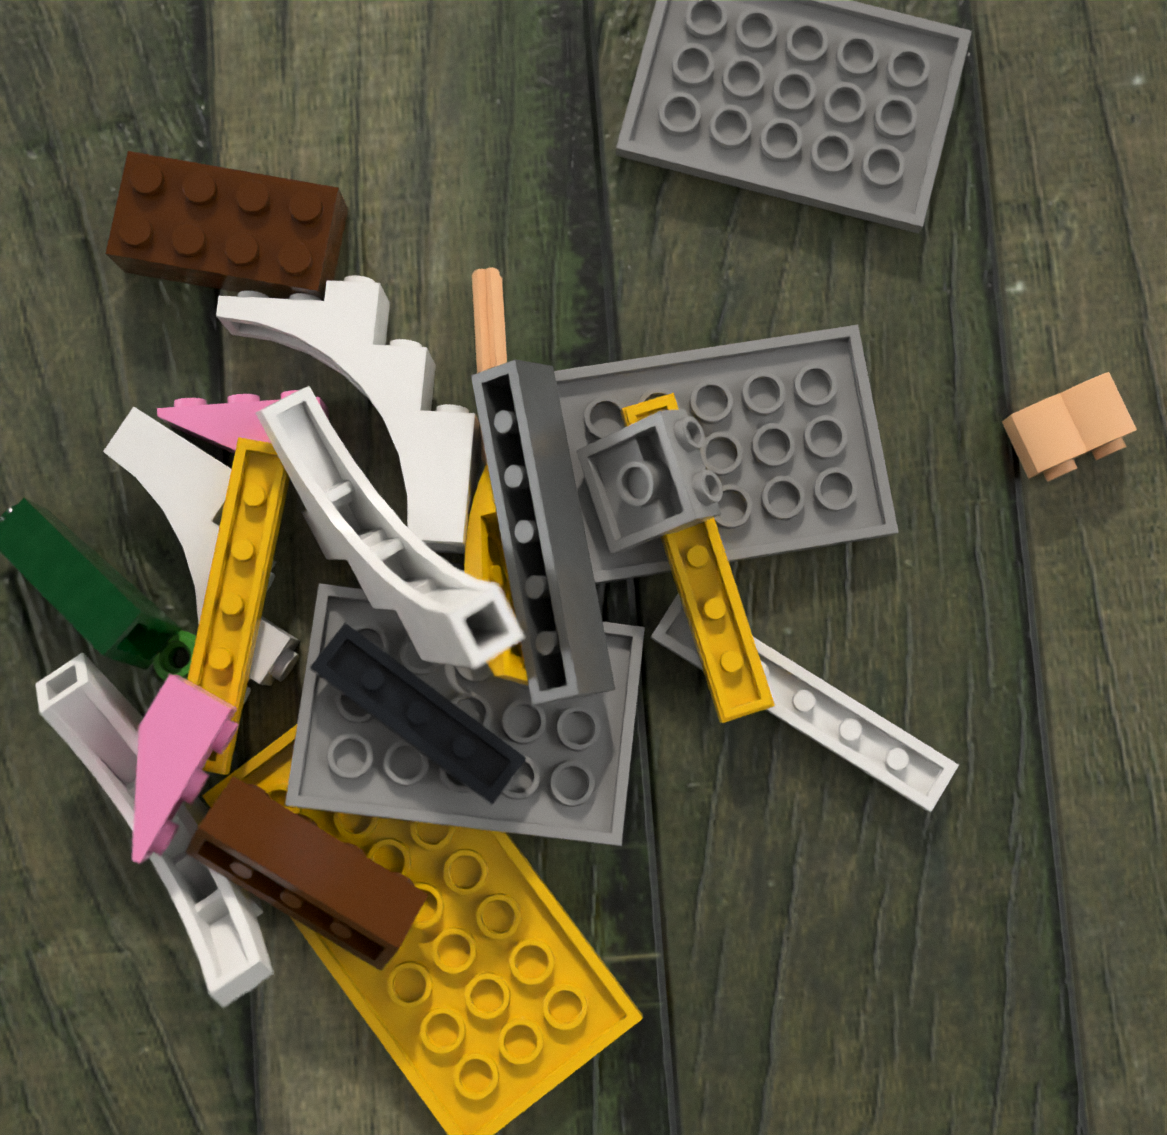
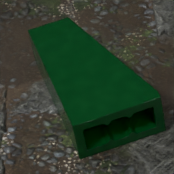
(84, 586)

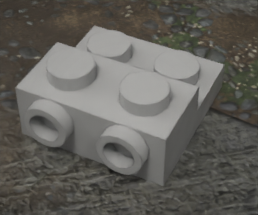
(650, 479)

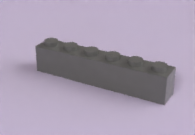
(542, 532)

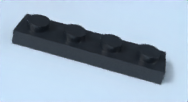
(418, 713)

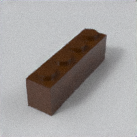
(307, 873)

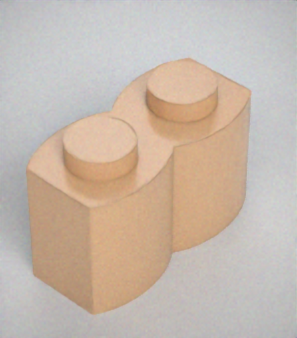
(1069, 426)

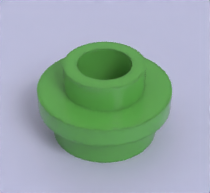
(164, 662)

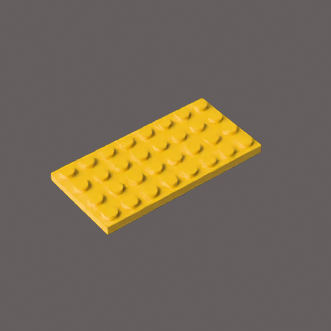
(493, 979)

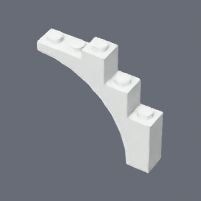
(349, 335)
(192, 495)
(442, 608)
(216, 911)

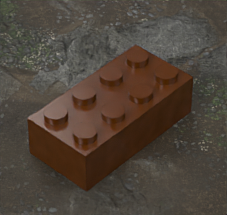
(226, 227)

